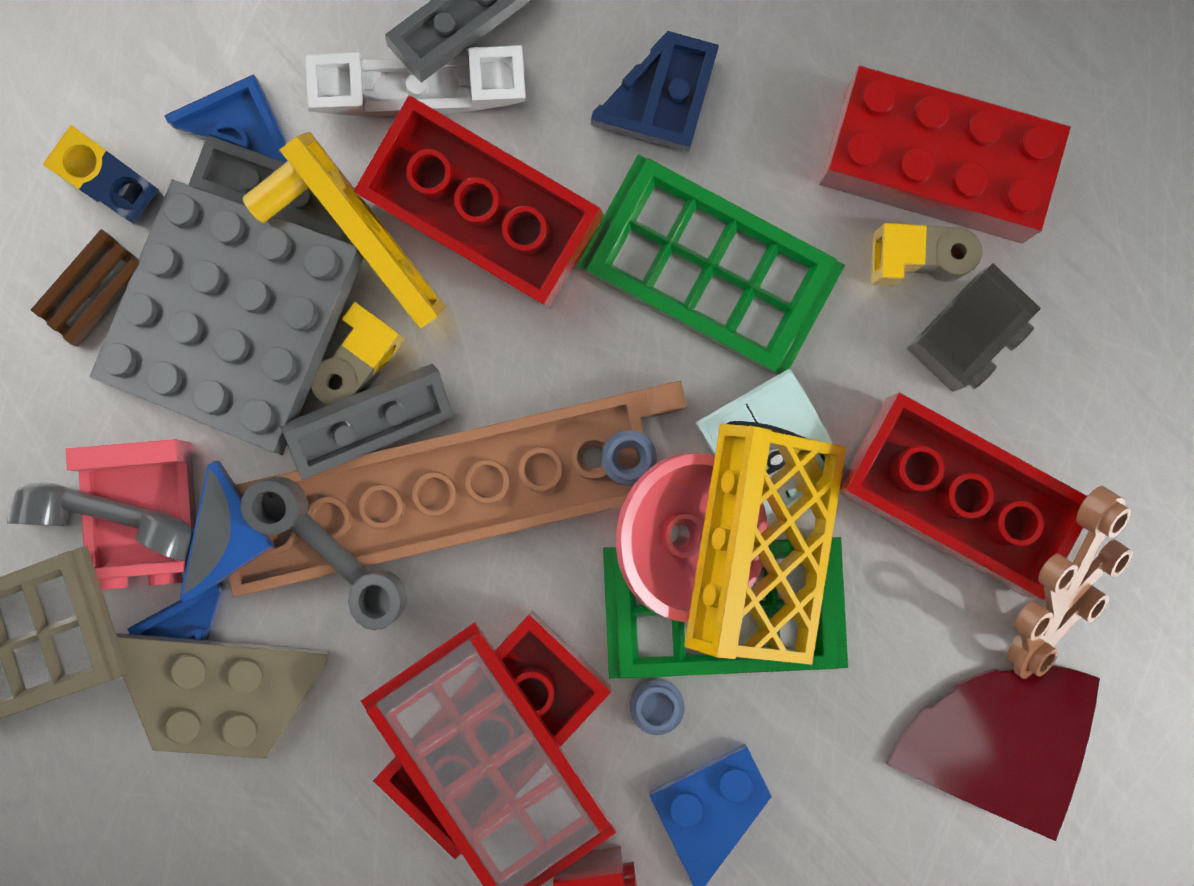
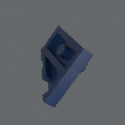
(662, 94)

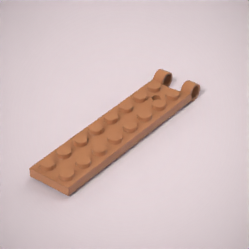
(461, 487)

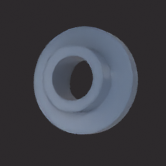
(623, 440)

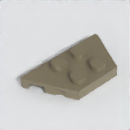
(216, 692)

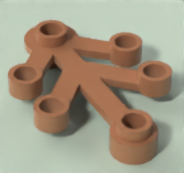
(1070, 585)

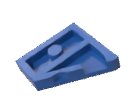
(711, 810)

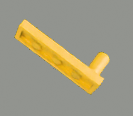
(314, 169)

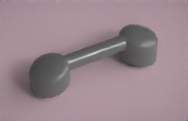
(50, 504)
(376, 595)

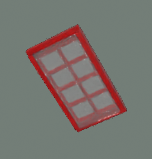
(488, 764)

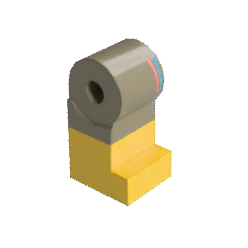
(935, 250)
(358, 358)

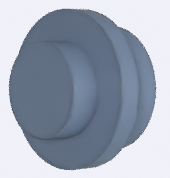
(657, 707)

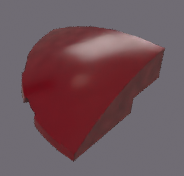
(1005, 744)

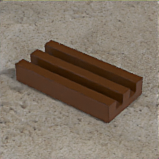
(73, 275)

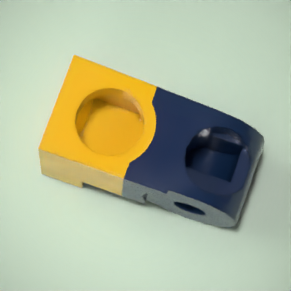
(100, 175)

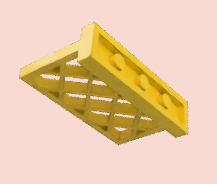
(733, 541)

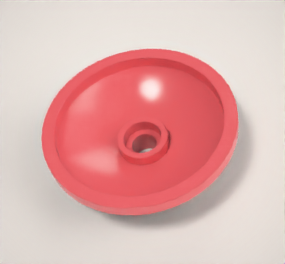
(652, 565)

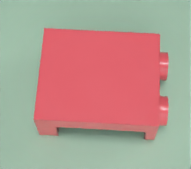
(143, 475)

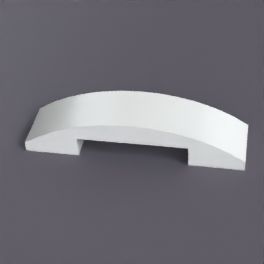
(380, 86)

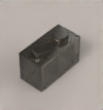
(974, 329)

